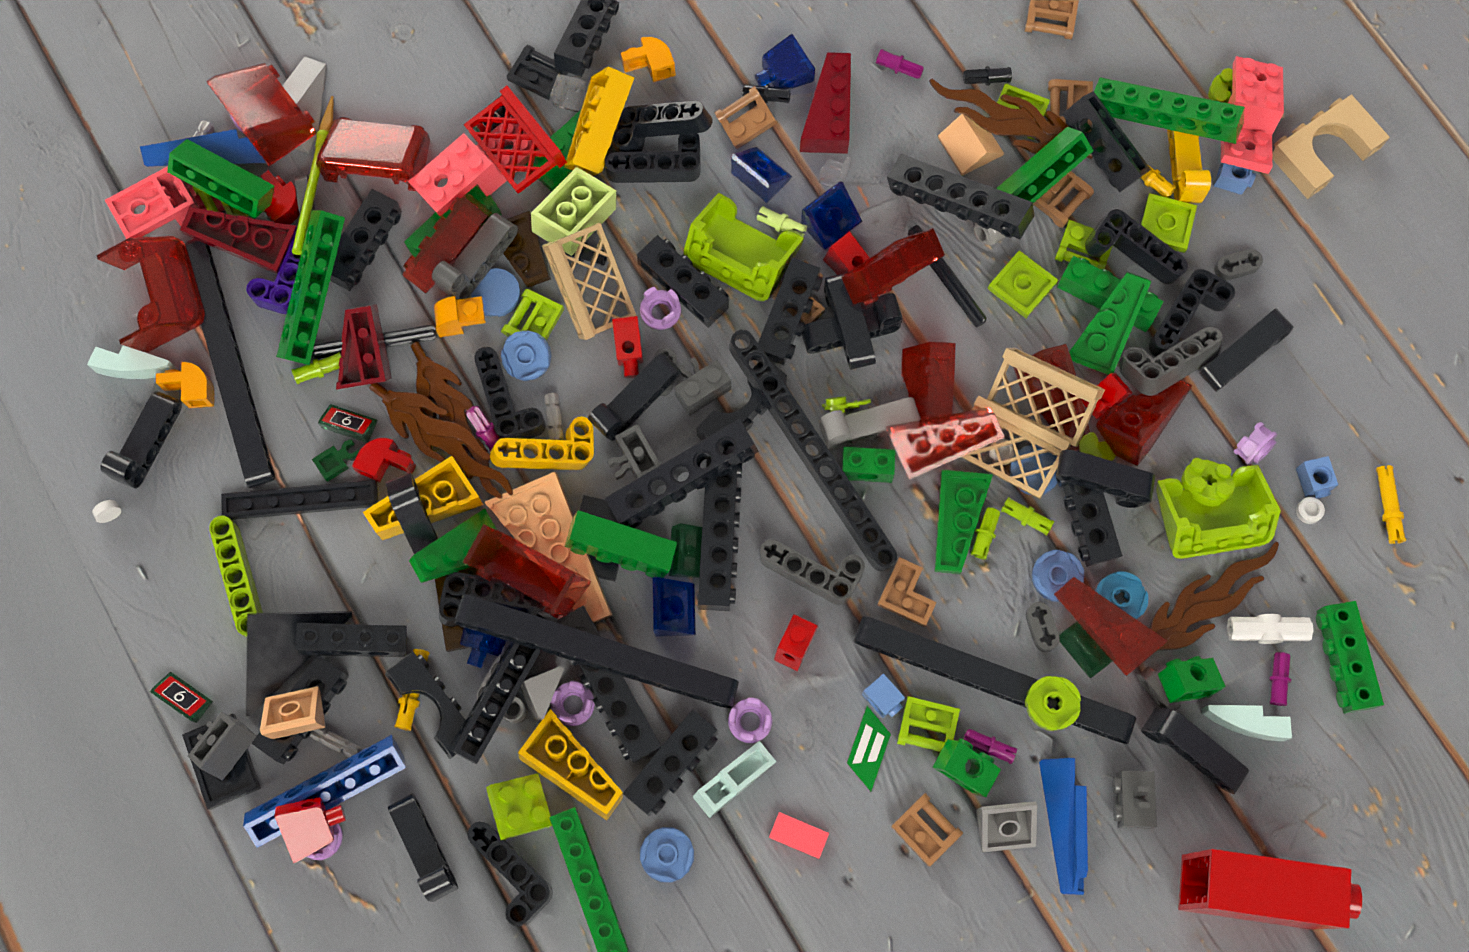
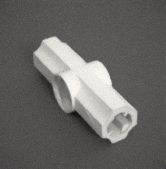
(1269, 629)

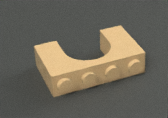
(1343, 119)

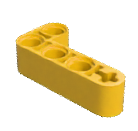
(1186, 168)
(541, 449)

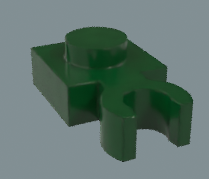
(332, 461)

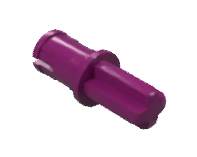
(899, 64)
(484, 428)
(1280, 679)
(990, 746)

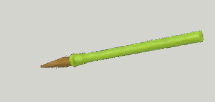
(312, 181)

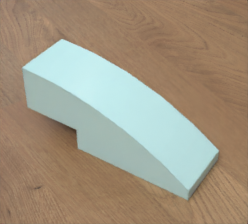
(128, 363)
(1250, 721)
(734, 779)

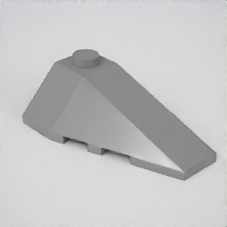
(306, 89)

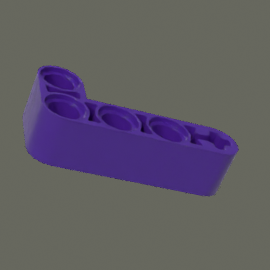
(276, 290)

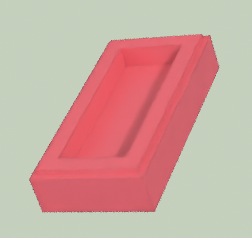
(799, 835)

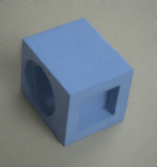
(1229, 182)
(1321, 467)
(884, 697)

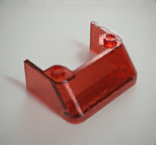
(170, 286)
(526, 570)

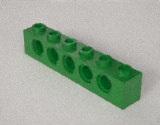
(1171, 110)
(310, 287)
(588, 882)

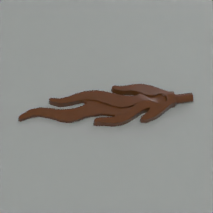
(1007, 121)
(433, 383)
(428, 432)
(1207, 604)

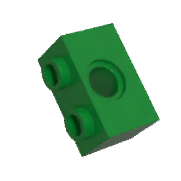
(868, 464)
(1191, 679)
(952, 764)

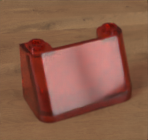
(263, 110)
(373, 151)

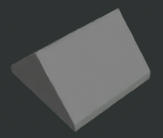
(540, 690)
(1007, 826)

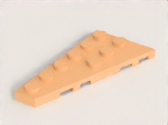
(541, 519)

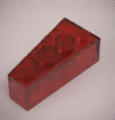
(447, 241)
(892, 266)
(941, 439)
(1111, 628)

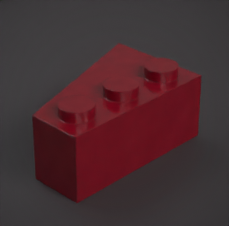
(363, 349)

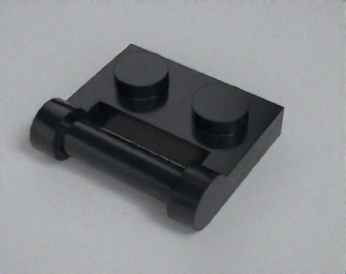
(534, 77)

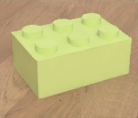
(573, 207)

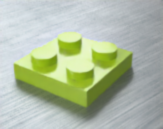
(1169, 220)
(1022, 284)
(519, 806)

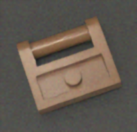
(1055, 10)
(1075, 90)
(750, 123)
(1057, 193)
(920, 836)

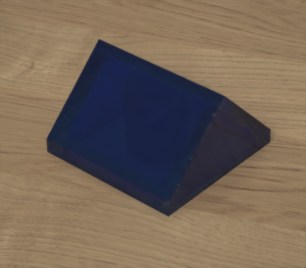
(759, 173)
(830, 216)
(673, 607)

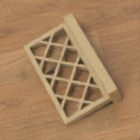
(568, 284)
(1055, 376)
(1025, 431)

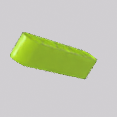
(233, 566)

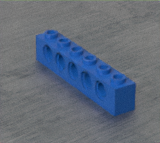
(331, 785)

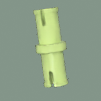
(780, 222)

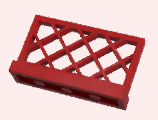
(533, 132)

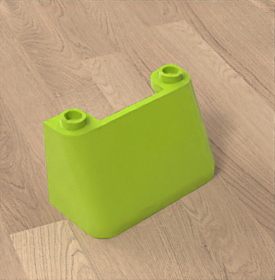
(737, 251)
(1236, 524)

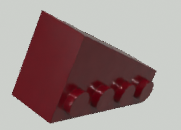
(829, 114)
(247, 238)

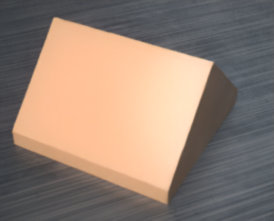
(969, 144)
(292, 713)

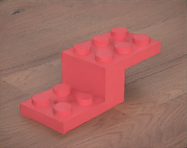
(1260, 91)
(465, 167)
(164, 199)

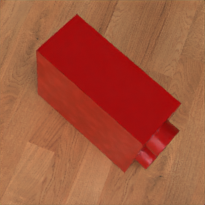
(1268, 890)

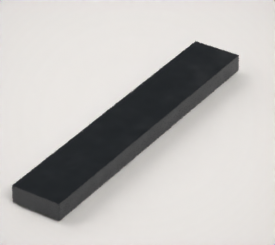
(299, 500)

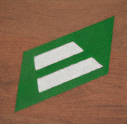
(868, 748)

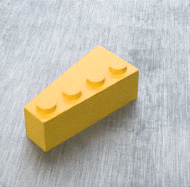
(598, 120)
(442, 491)
(567, 764)

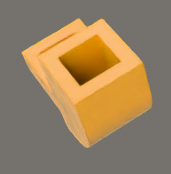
(653, 54)
(454, 314)
(194, 384)

